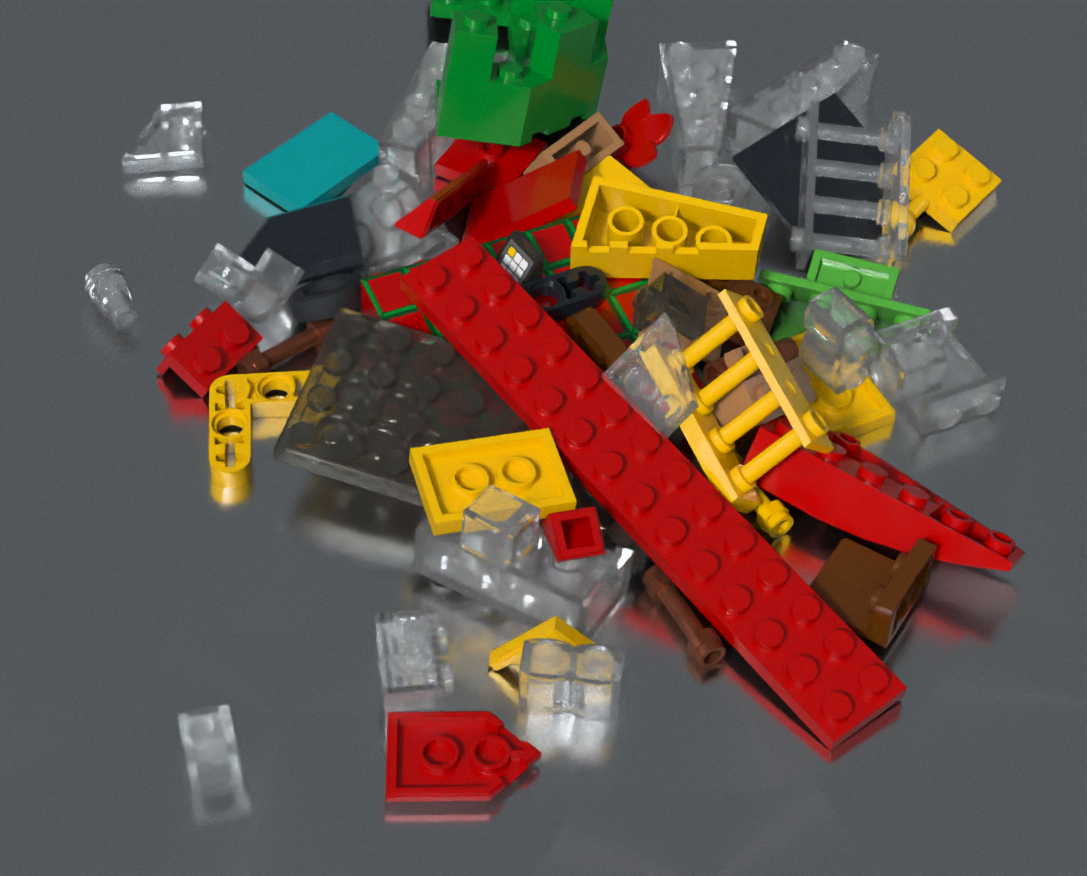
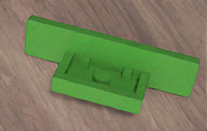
(863, 281)

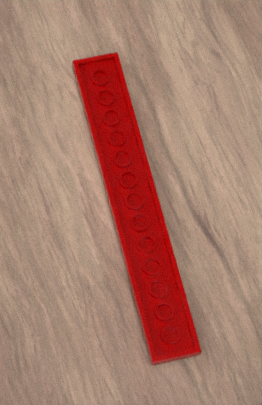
(656, 495)

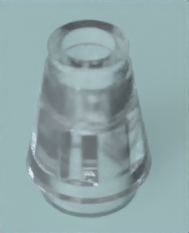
(111, 294)

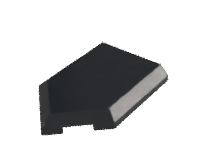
(314, 238)

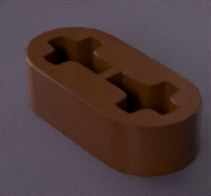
(595, 337)

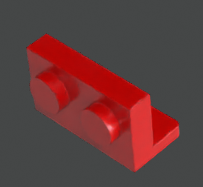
(210, 349)

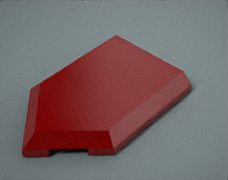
(452, 756)

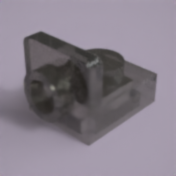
(680, 302)

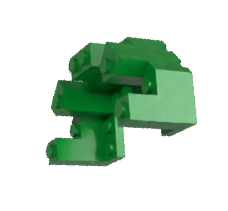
(551, 76)

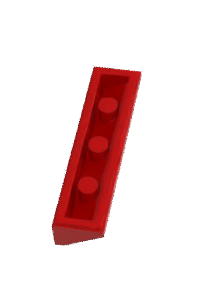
(444, 203)

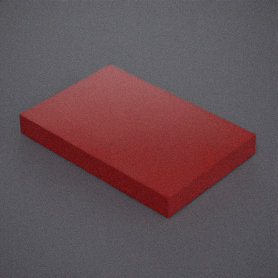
(528, 200)

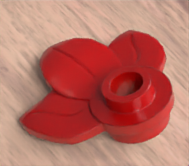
(641, 134)

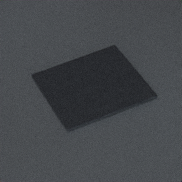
(775, 172)

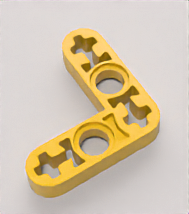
(249, 404)

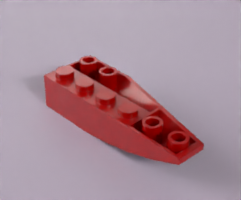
(878, 501)

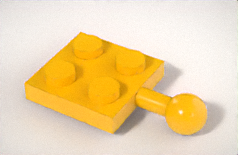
(946, 182)

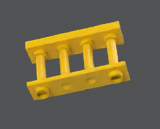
(715, 443)

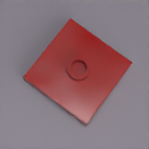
(505, 161)

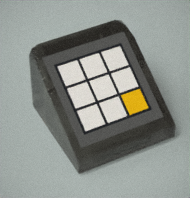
(521, 258)

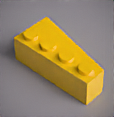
(632, 224)

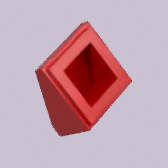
(574, 534)

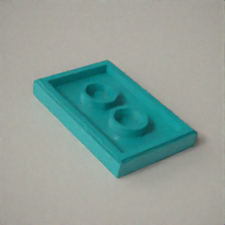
(314, 164)

